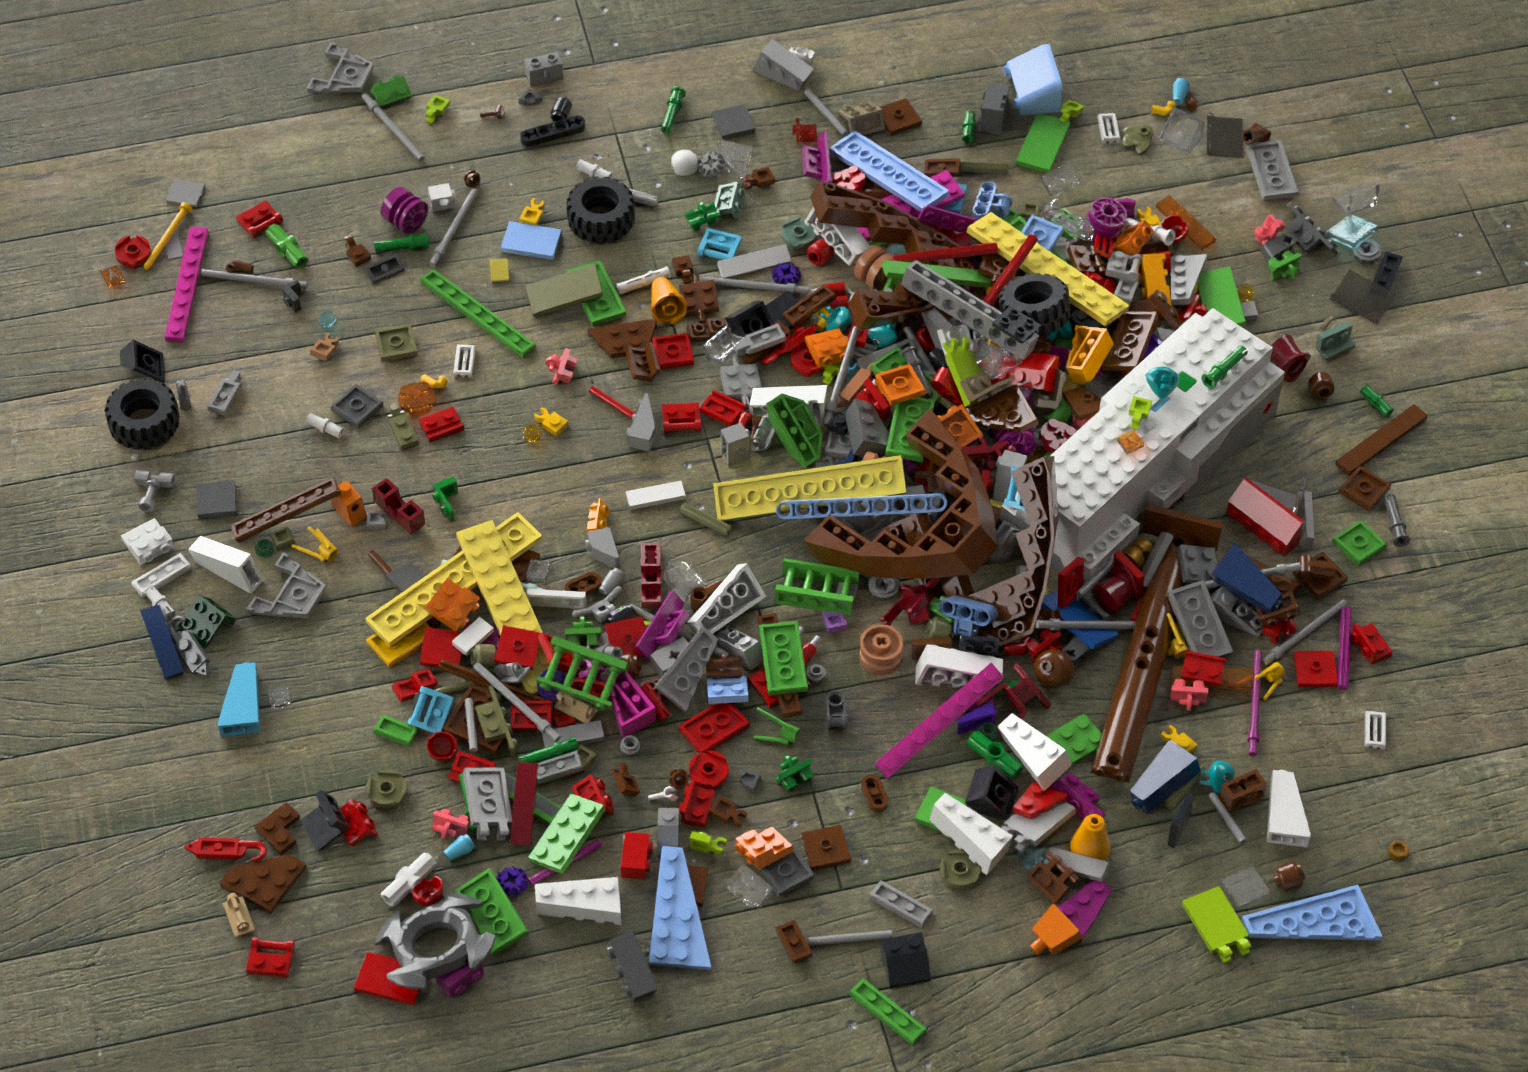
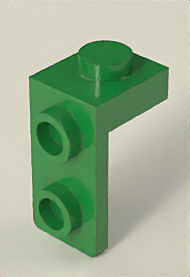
(442, 490)

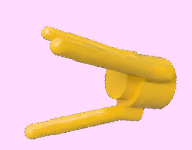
(326, 549)
(1178, 646)
(1274, 674)

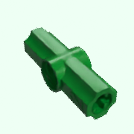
(987, 748)

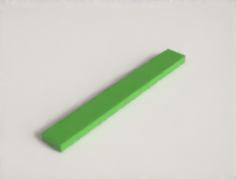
(958, 276)
(478, 313)

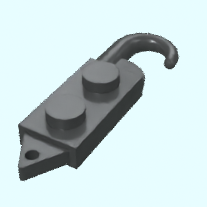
(189, 648)

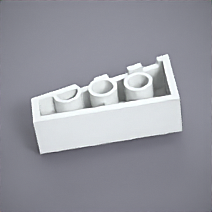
(846, 240)
(814, 397)
(728, 601)
(951, 666)
(1037, 752)
(971, 832)
(580, 899)

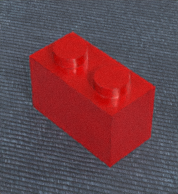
(635, 855)

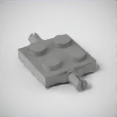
(740, 380)

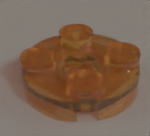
(417, 389)

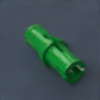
(968, 126)
(1376, 401)

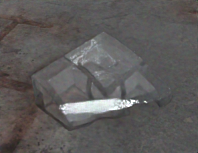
(735, 156)
(1073, 223)

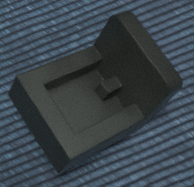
(290, 295)

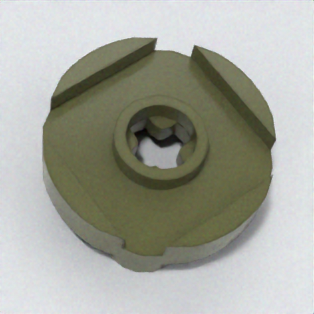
(386, 799)
(957, 879)

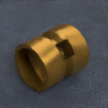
(1138, 551)

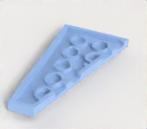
(1331, 915)
(676, 925)

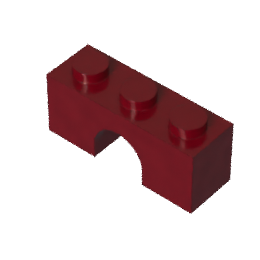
(407, 514)

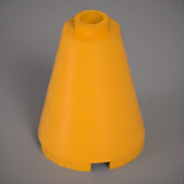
(667, 302)
(1092, 838)

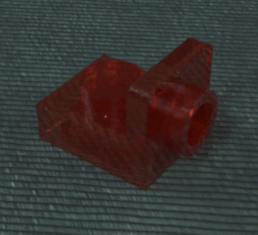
(804, 132)

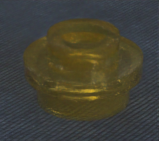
(1246, 292)
(532, 433)

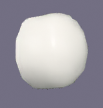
(804, 54)
(684, 162)

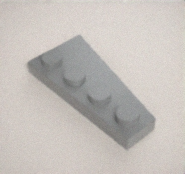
(1185, 276)
(684, 674)

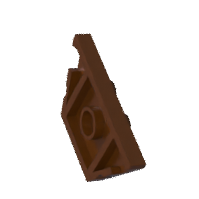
(617, 337)

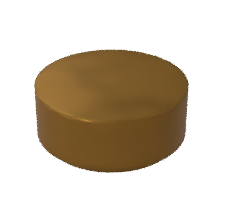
(1398, 850)

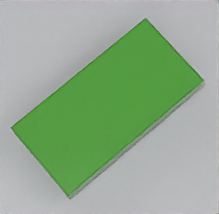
(396, 730)

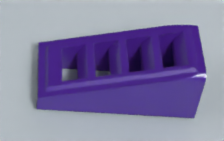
(976, 718)

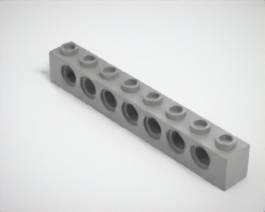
(962, 306)

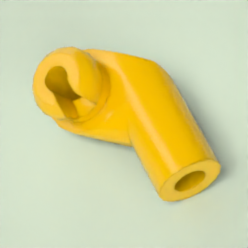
(1163, 111)
(822, 323)
(439, 384)

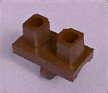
(724, 667)

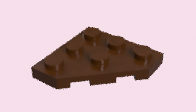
(1004, 411)
(457, 722)
(264, 881)

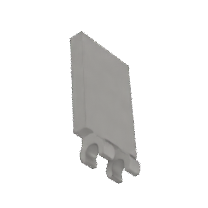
(488, 801)
(1039, 828)

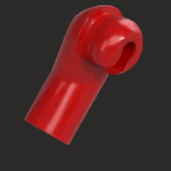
(744, 418)
(1017, 648)

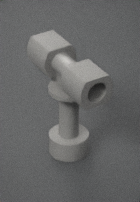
(153, 484)

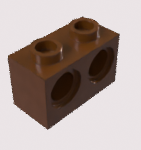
(1243, 790)

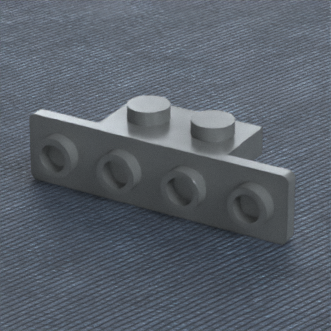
(1305, 233)

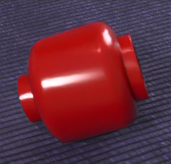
(820, 252)

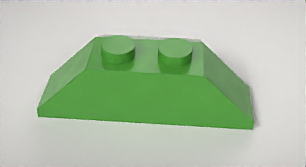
(795, 428)

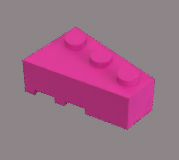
(630, 705)

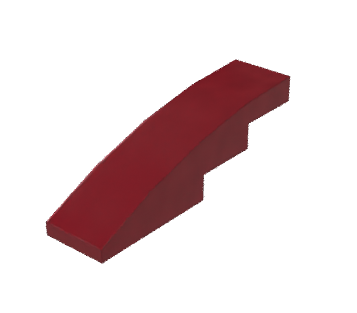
(651, 575)
(524, 803)

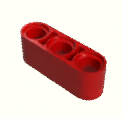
(946, 387)

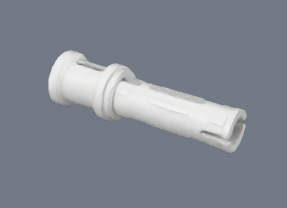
(1159, 233)

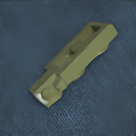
(402, 427)

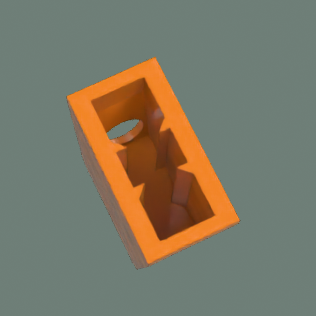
(348, 499)
(1054, 932)

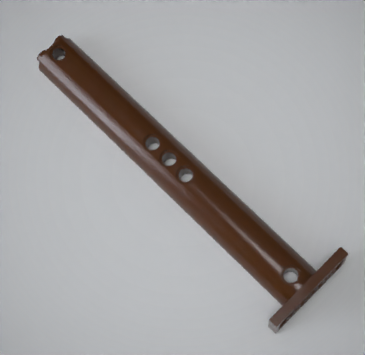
(1138, 686)

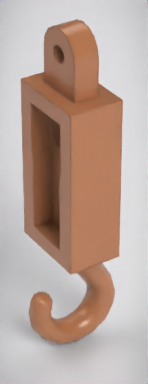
(854, 387)

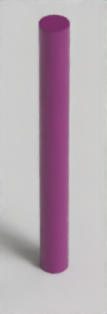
(582, 852)

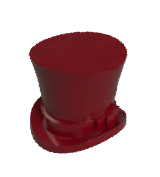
(1289, 358)
(1116, 590)

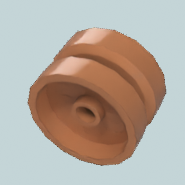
(870, 269)
(881, 649)

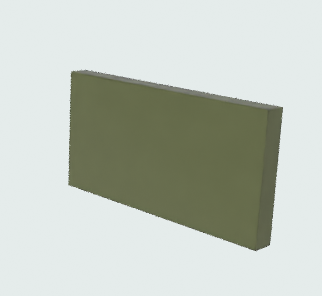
(564, 290)

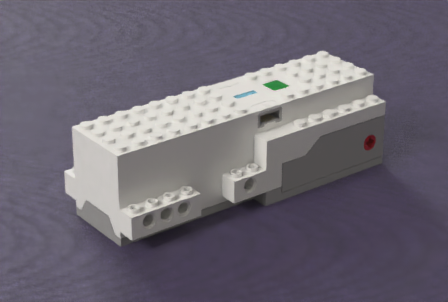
(1183, 439)

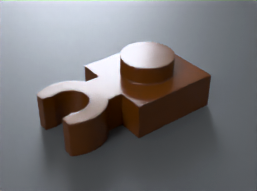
(725, 809)

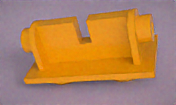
(599, 514)

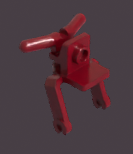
(989, 454)
(914, 601)
(1020, 693)

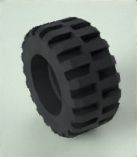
(604, 226)
(1039, 298)
(147, 431)

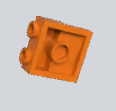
(1133, 238)
(827, 347)
(899, 384)
(961, 425)
(453, 604)
(763, 847)

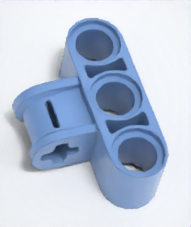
(990, 201)
(966, 623)

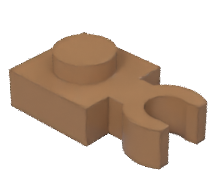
(324, 349)

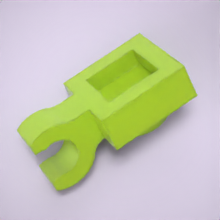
(436, 106)
(1071, 109)
(830, 372)
(1139, 409)
(704, 843)

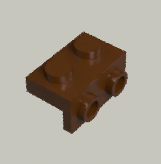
(643, 362)
(1288, 611)

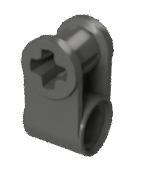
(1277, 246)
(1078, 651)
(835, 713)

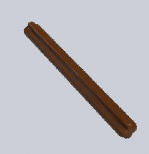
(475, 677)

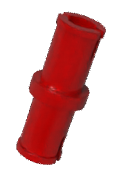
(661, 710)

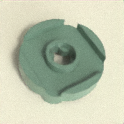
(794, 240)

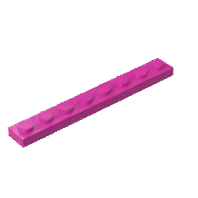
(186, 284)
(939, 720)

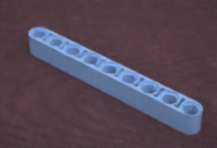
(833, 510)

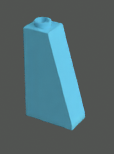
(241, 705)

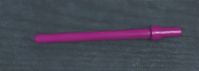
(1253, 735)

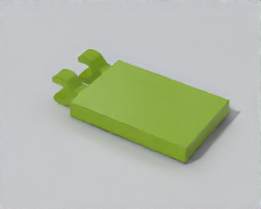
(961, 364)
(1217, 923)

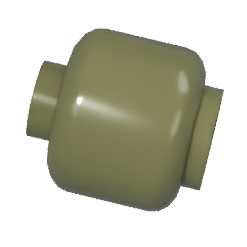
(939, 628)
(484, 655)

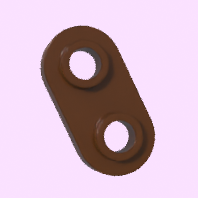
(581, 583)
(875, 794)

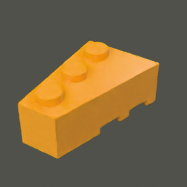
(1153, 277)
(1088, 353)

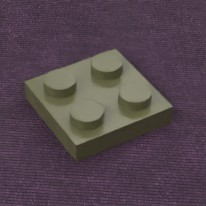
(396, 342)

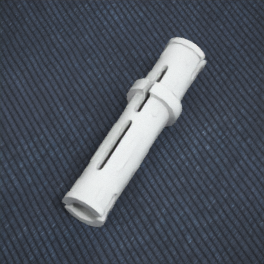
(643, 280)

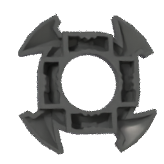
(449, 914)

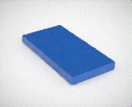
(1077, 612)

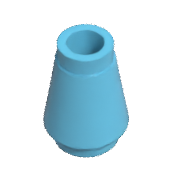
(1180, 90)
(460, 847)

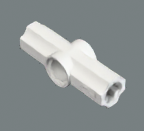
(408, 878)

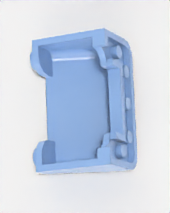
(1035, 81)

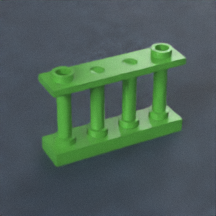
(815, 599)
(579, 654)

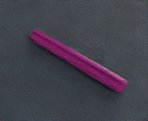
(1344, 648)

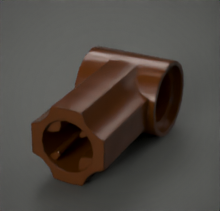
(1256, 134)
(1313, 568)
(700, 595)

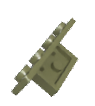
(493, 722)

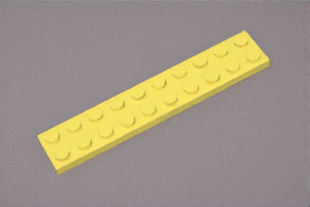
(1083, 291)
(762, 494)
(501, 588)
(407, 609)

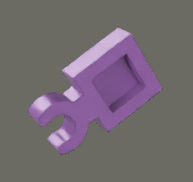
(834, 622)

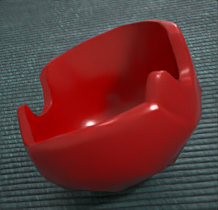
(1178, 225)
(925, 340)
(441, 746)
(428, 891)

